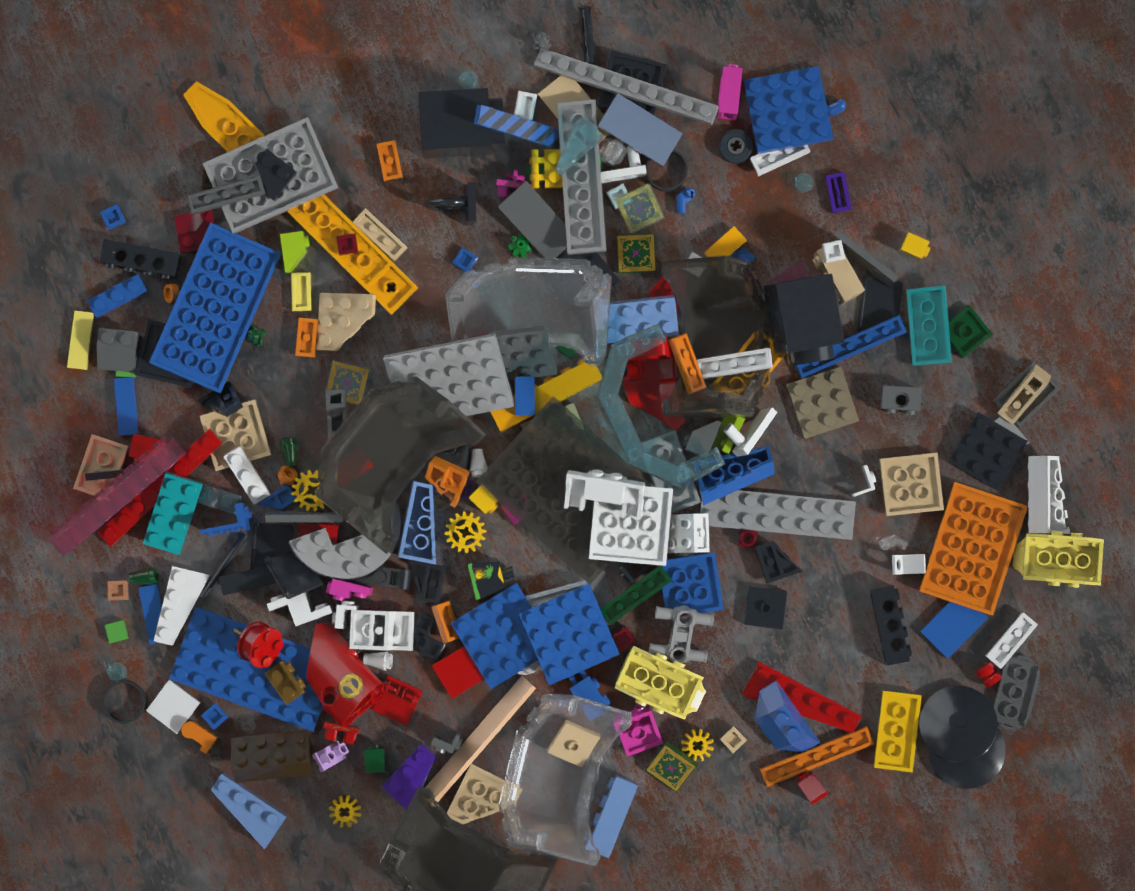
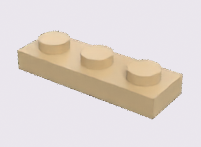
(380, 235)

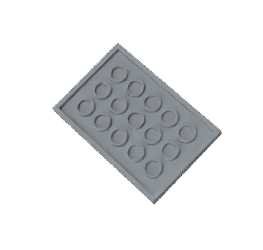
(295, 146)
(462, 371)

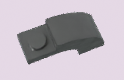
(336, 409)

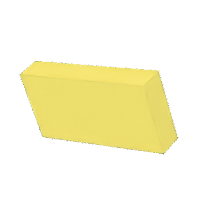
(301, 291)

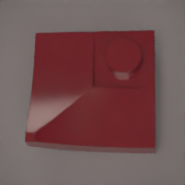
(192, 230)

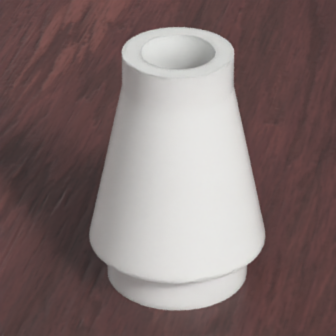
(478, 463)
(379, 660)

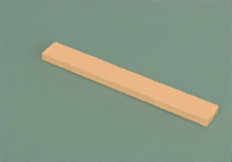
(480, 737)

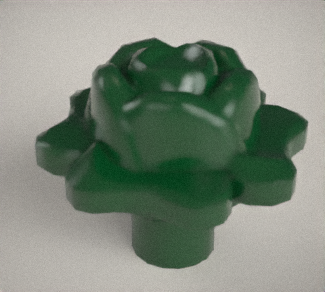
(255, 335)

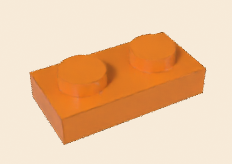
(389, 161)
(306, 337)
(444, 616)

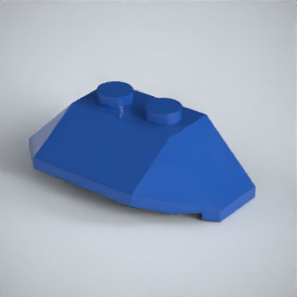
(783, 721)

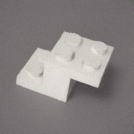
(301, 608)
(381, 630)

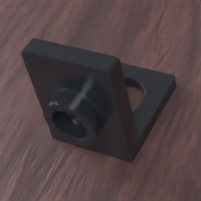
(628, 575)

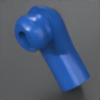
(837, 107)
(682, 198)

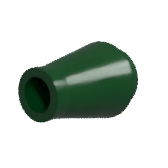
(289, 450)
(144, 576)

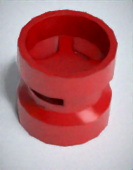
(988, 675)

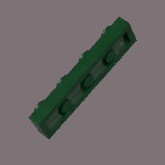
(635, 595)

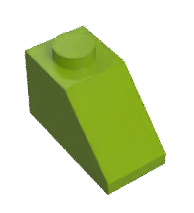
(294, 249)

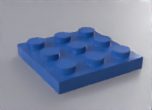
(693, 583)

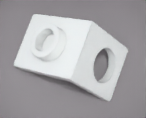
(870, 478)
(909, 564)

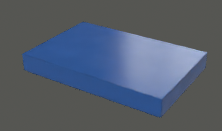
(952, 627)

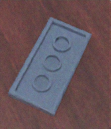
(640, 129)

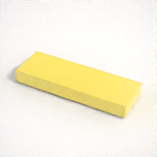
(80, 340)

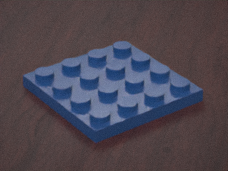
(788, 110)
(568, 634)
(497, 636)

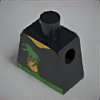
(488, 577)

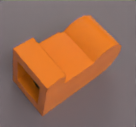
(200, 734)

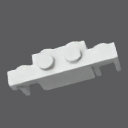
(604, 488)

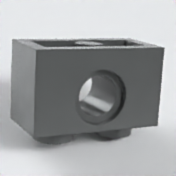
(911, 395)

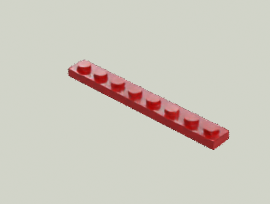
(146, 500)

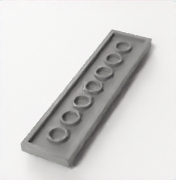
(582, 185)
(782, 514)

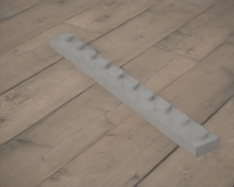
(626, 86)

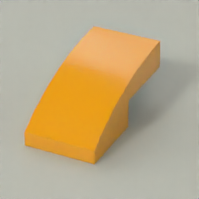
(727, 244)

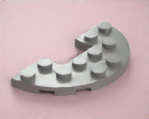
(344, 560)

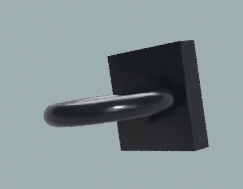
(465, 204)

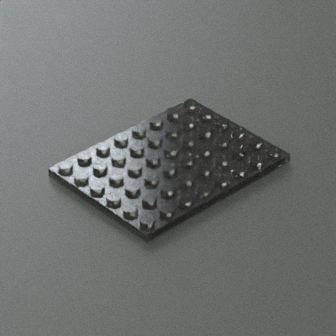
(532, 482)

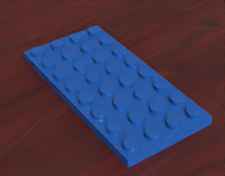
(215, 308)
(212, 665)

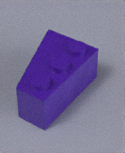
(410, 775)

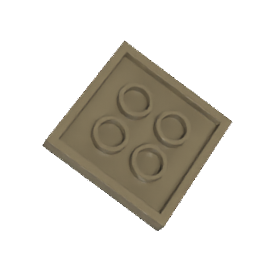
(822, 402)

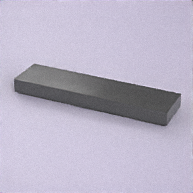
(226, 195)

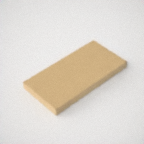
(563, 91)

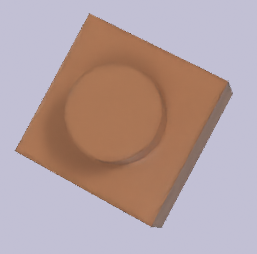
(118, 590)

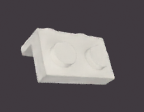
(340, 616)

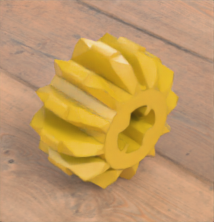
(697, 752)
(352, 810)

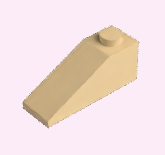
(1024, 394)

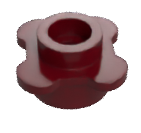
(752, 537)

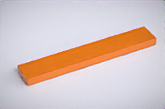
(816, 756)

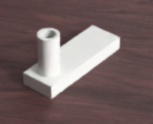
(634, 171)
(746, 442)

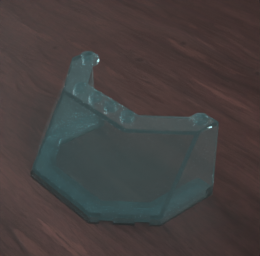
(622, 426)

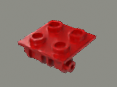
(398, 700)

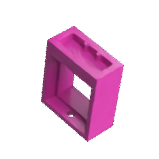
(729, 92)

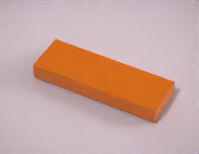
(687, 363)

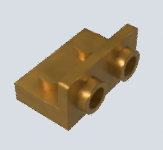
(285, 681)

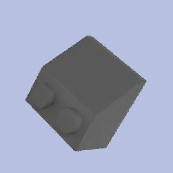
(117, 350)
(701, 439)

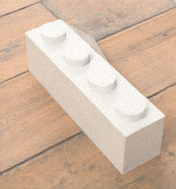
(1046, 496)

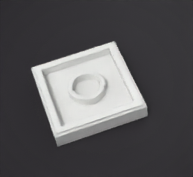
(173, 706)

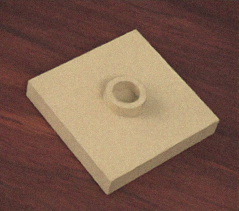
(573, 743)

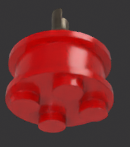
(258, 644)

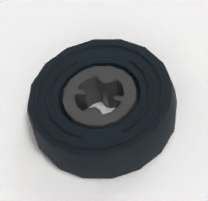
(731, 137)

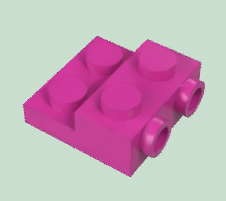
(343, 589)
(642, 732)

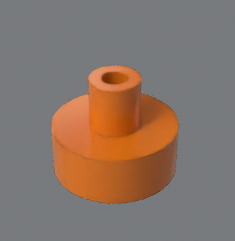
(171, 293)
(287, 475)

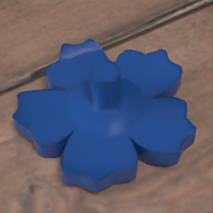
(742, 255)

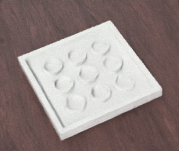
(632, 539)

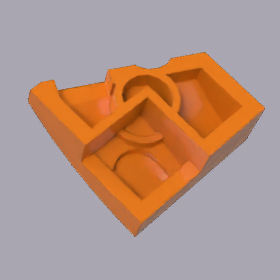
(447, 478)

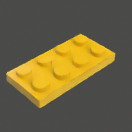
(897, 731)

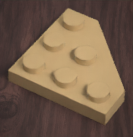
(342, 317)
(477, 795)

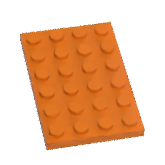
(973, 548)

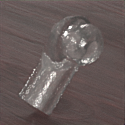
(891, 541)

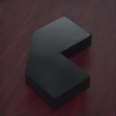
(427, 645)

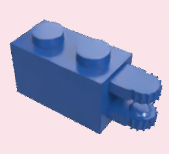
(588, 689)

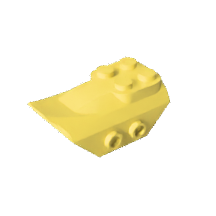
(1060, 559)
(660, 683)

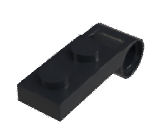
(387, 578)

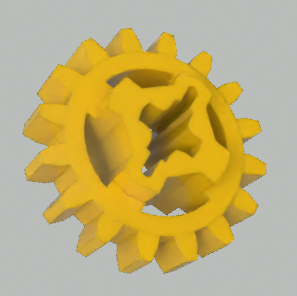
(301, 497)
(468, 523)

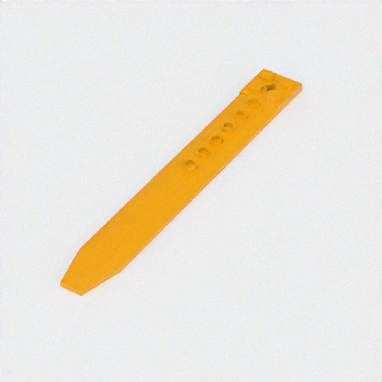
(318, 216)

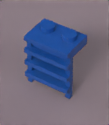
(243, 514)

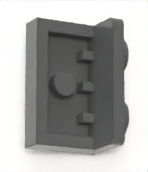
(441, 744)

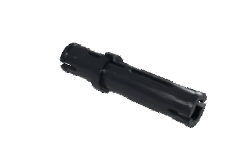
(587, 35)

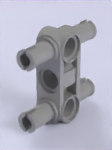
(681, 633)

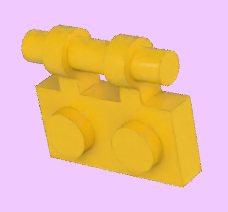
(550, 161)

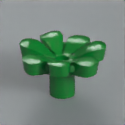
(520, 249)

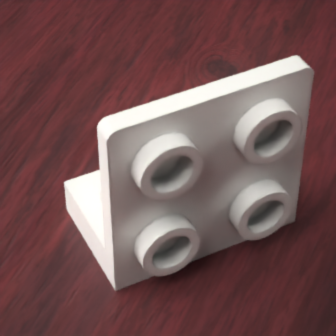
(688, 533)

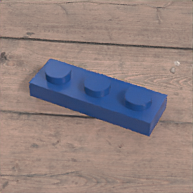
(117, 296)

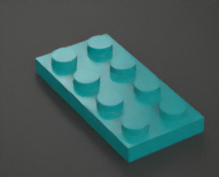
(929, 325)
(172, 513)

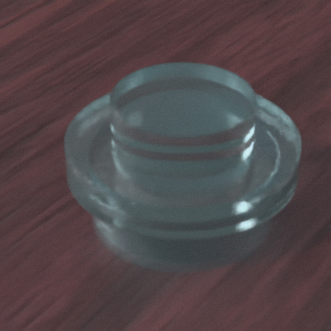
(468, 80)
(804, 182)
(117, 672)

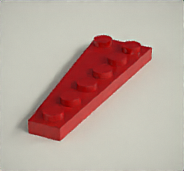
(807, 701)

